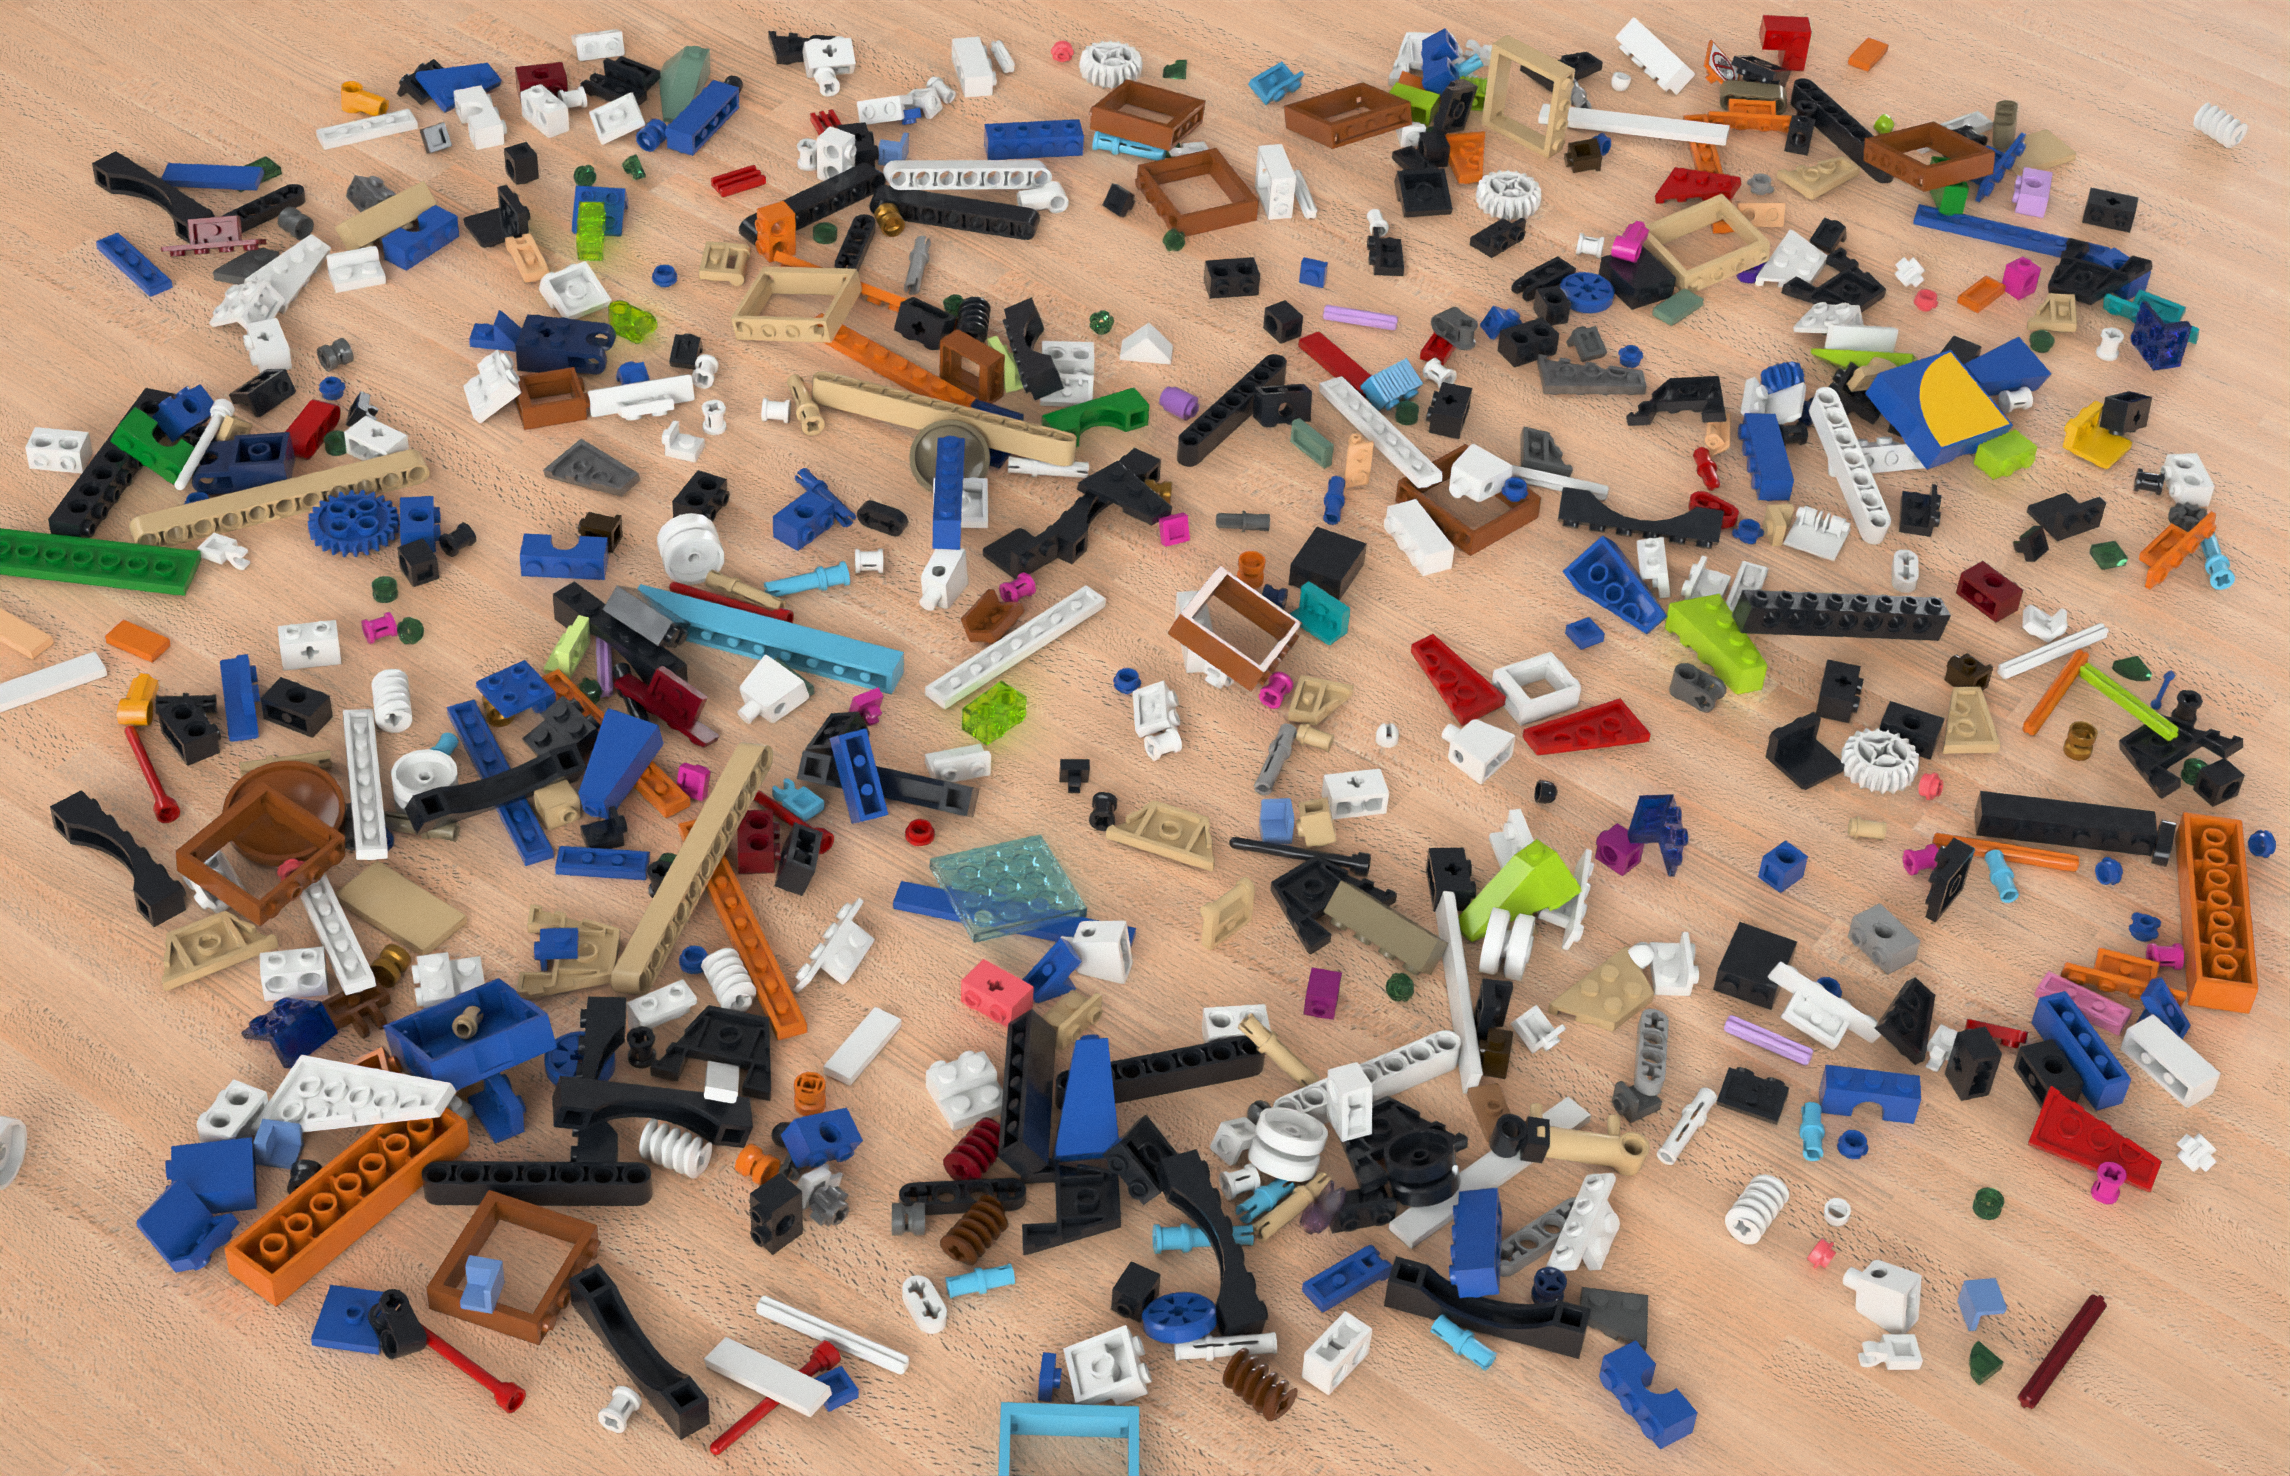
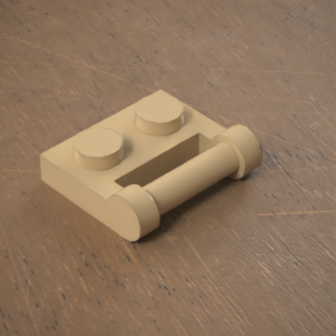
(716, 259)
(1227, 913)

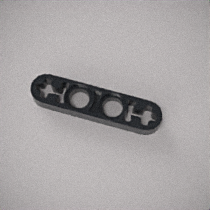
(289, 195)
(856, 247)
(961, 1191)

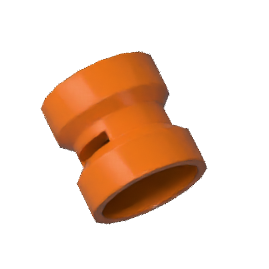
(1251, 568)
(809, 1093)
(756, 1164)

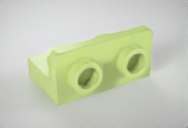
(1011, 375)
(570, 648)

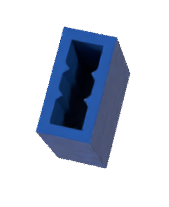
(217, 1173)

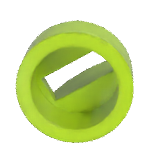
(1884, 124)

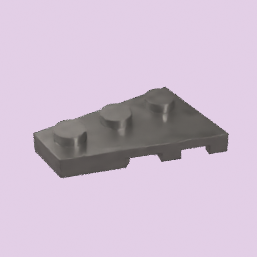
(592, 469)

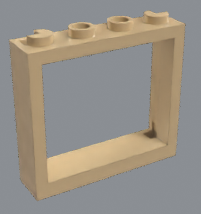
(1496, 90)
(1695, 218)
(796, 280)

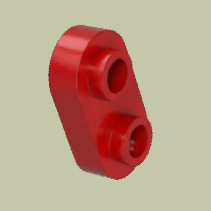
(1708, 500)
(2009, 1036)

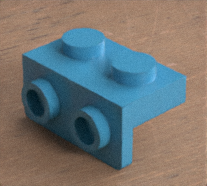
(1275, 83)

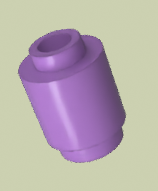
(1179, 402)

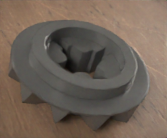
(2179, 513)

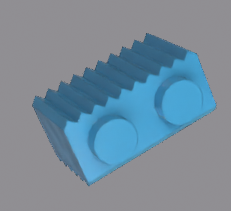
(1392, 385)

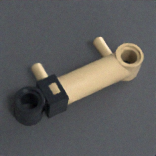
(1540, 1140)

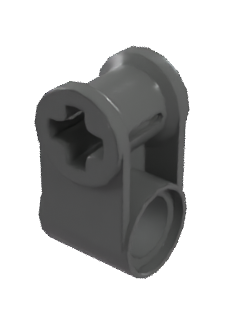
(1455, 328)
(1694, 687)

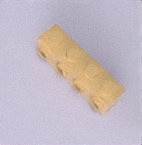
(386, 217)

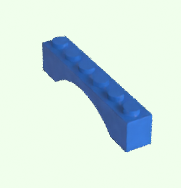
(948, 493)

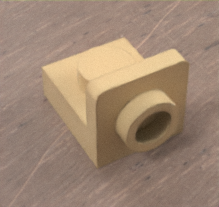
(233, 426)

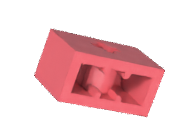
(996, 993)

